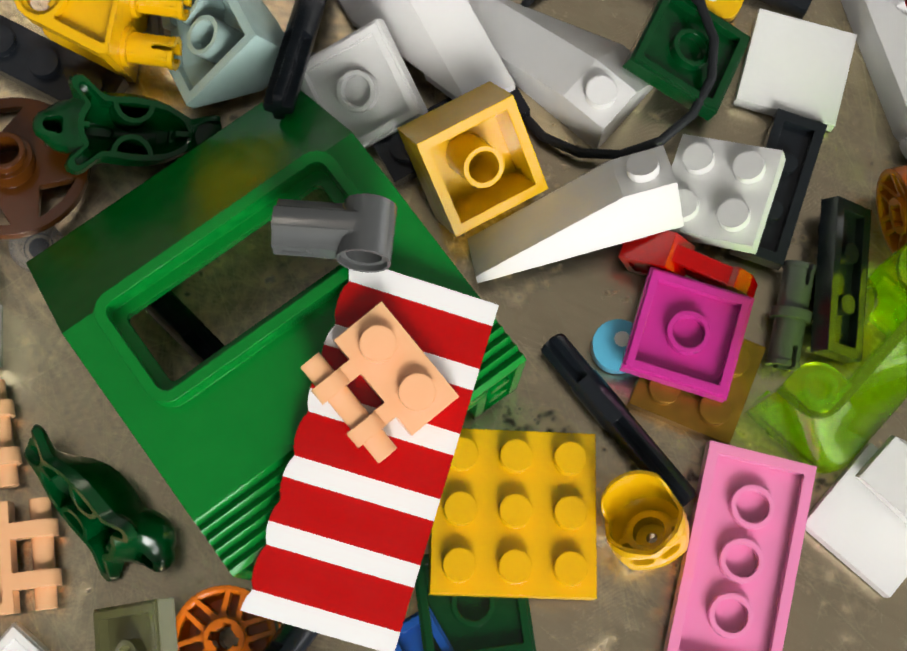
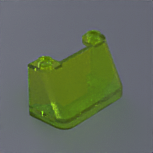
(830, 417)

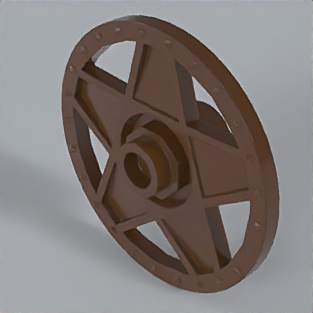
(29, 168)

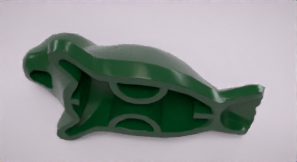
(118, 128)
(102, 509)

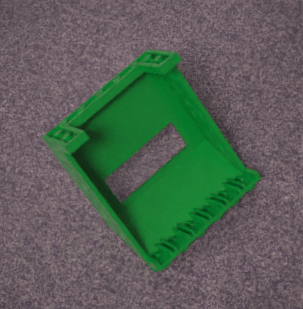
(233, 418)

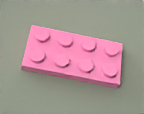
(741, 552)

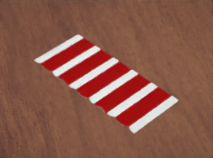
(357, 529)

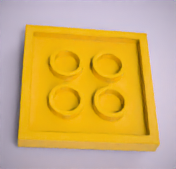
(517, 517)

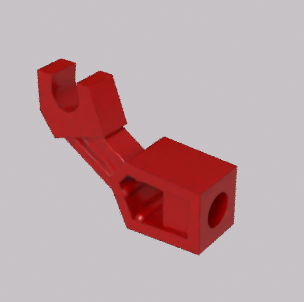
(677, 255)

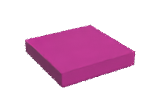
(687, 334)

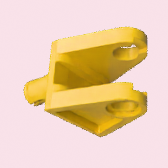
(112, 31)

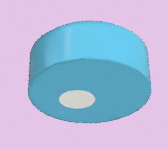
(609, 345)

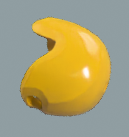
(643, 508)

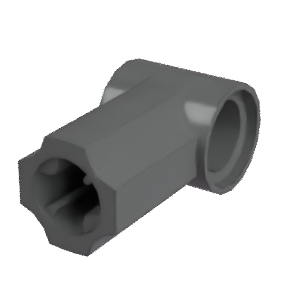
(351, 232)

